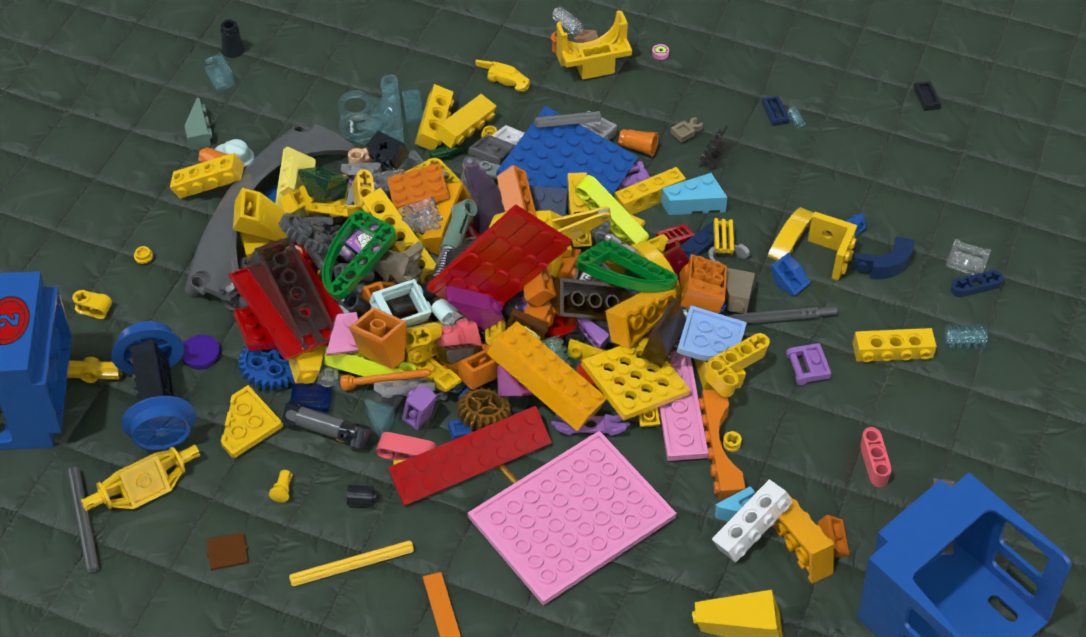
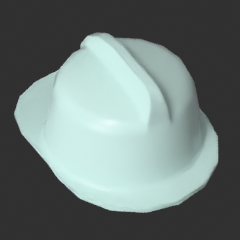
(240, 148)

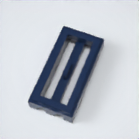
(776, 119)

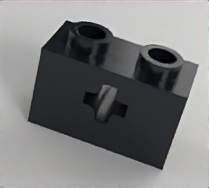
(387, 150)

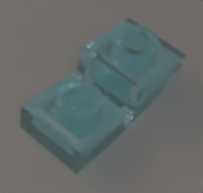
(412, 105)

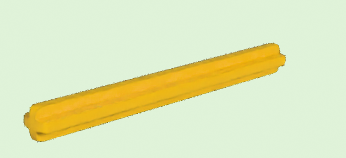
(351, 563)

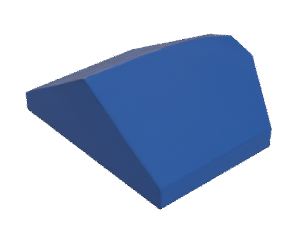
(789, 274)

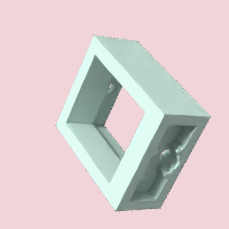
(416, 293)

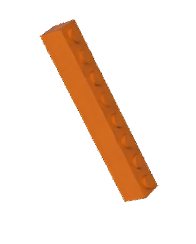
(516, 190)

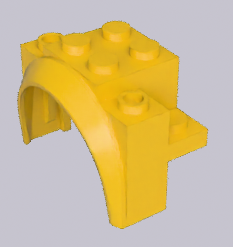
(596, 56)

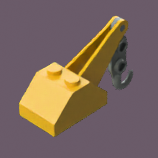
(579, 224)

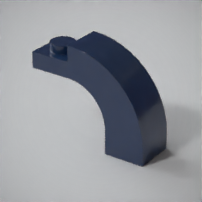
(887, 265)

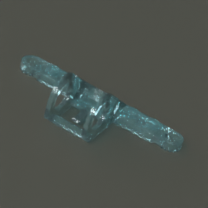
(379, 114)

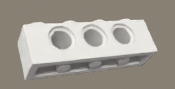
(752, 520)

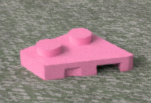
(341, 338)

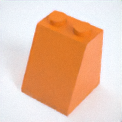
(380, 337)

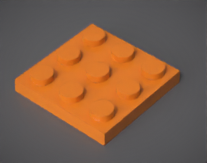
(417, 186)

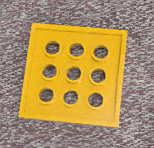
(633, 387)

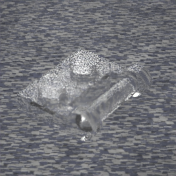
(966, 262)

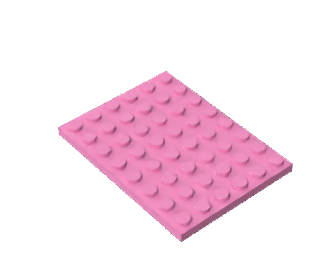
(571, 517)

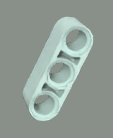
(447, 313)

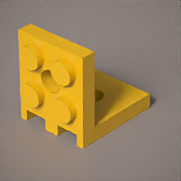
(841, 239)

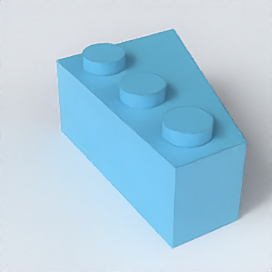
(694, 195)

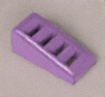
(595, 334)

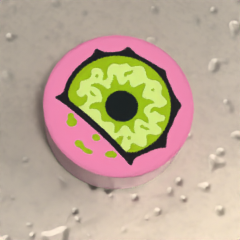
(660, 52)

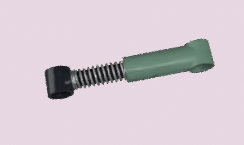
(461, 217)

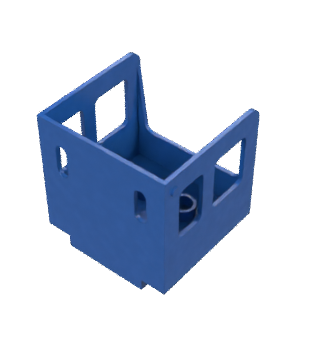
(929, 594)

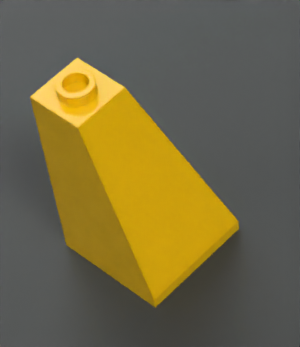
(740, 615)

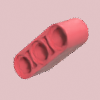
(401, 447)
(875, 457)

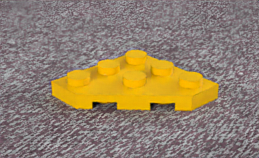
(247, 422)

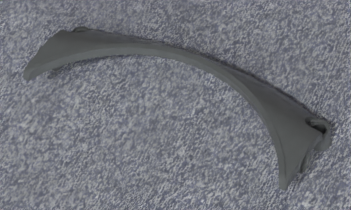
(217, 247)

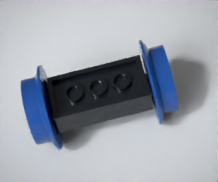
(159, 417)

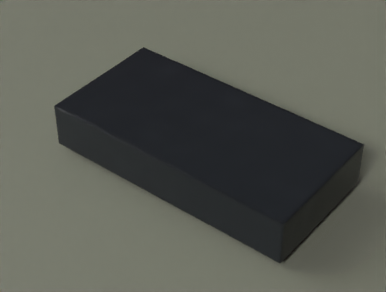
(927, 96)

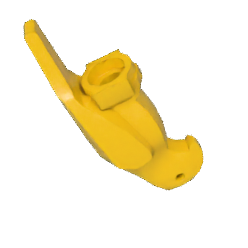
(505, 75)

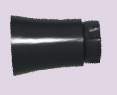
(231, 40)

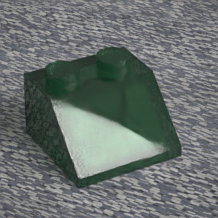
(324, 184)

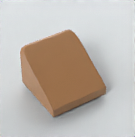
(586, 36)

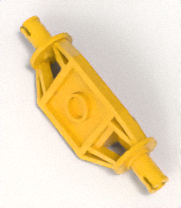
(141, 480)

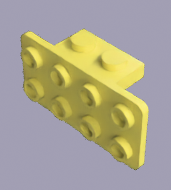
(289, 177)

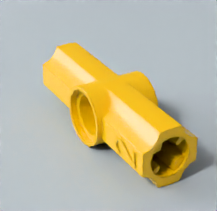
(93, 369)

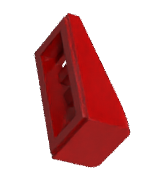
(673, 232)

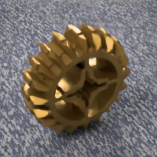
(482, 408)

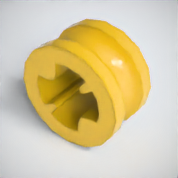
(734, 436)

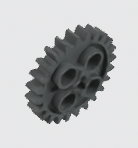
(306, 232)

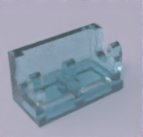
(219, 72)

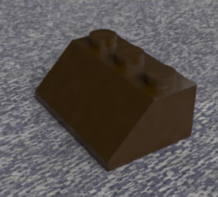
(665, 335)

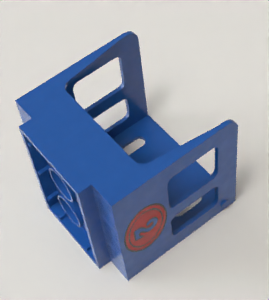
(32, 360)

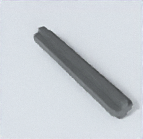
(567, 119)

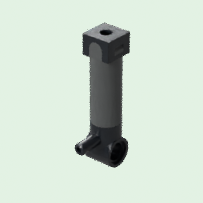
(352, 433)

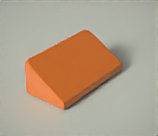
(834, 529)

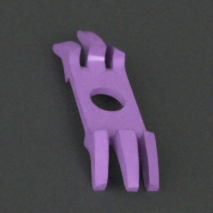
(604, 424)

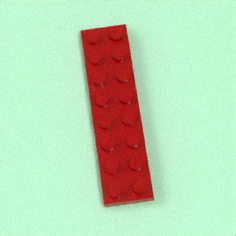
(469, 455)

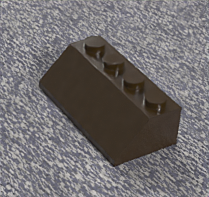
(586, 298)

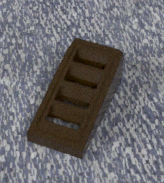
(455, 353)

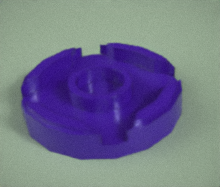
(200, 351)

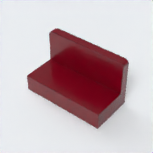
(677, 258)

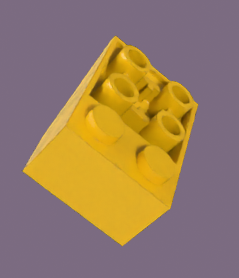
(257, 215)

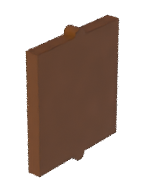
(227, 551)

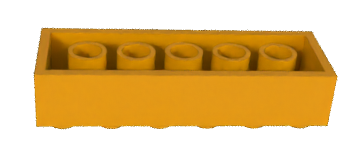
(546, 375)

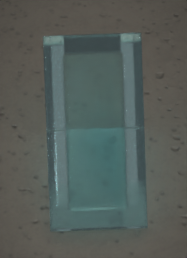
(380, 416)

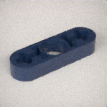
(970, 289)

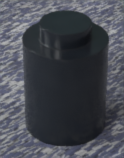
(361, 495)

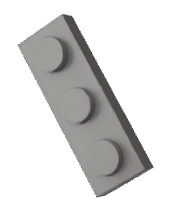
(401, 387)

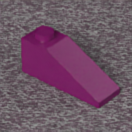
(475, 306)

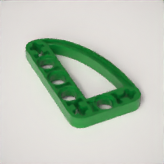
(378, 237)
(589, 262)

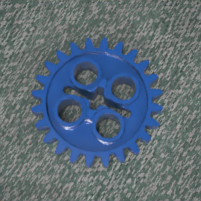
(265, 368)

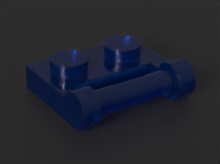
(312, 392)

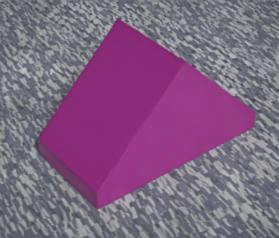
(509, 385)

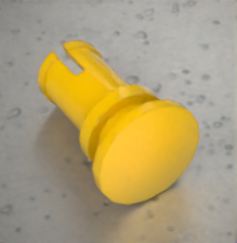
(281, 489)

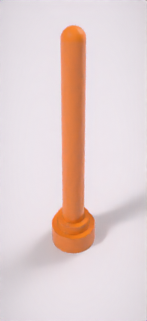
(350, 382)

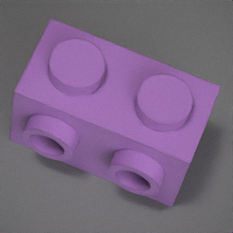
(418, 406)

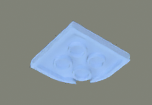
(709, 334)

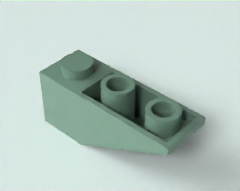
(196, 127)

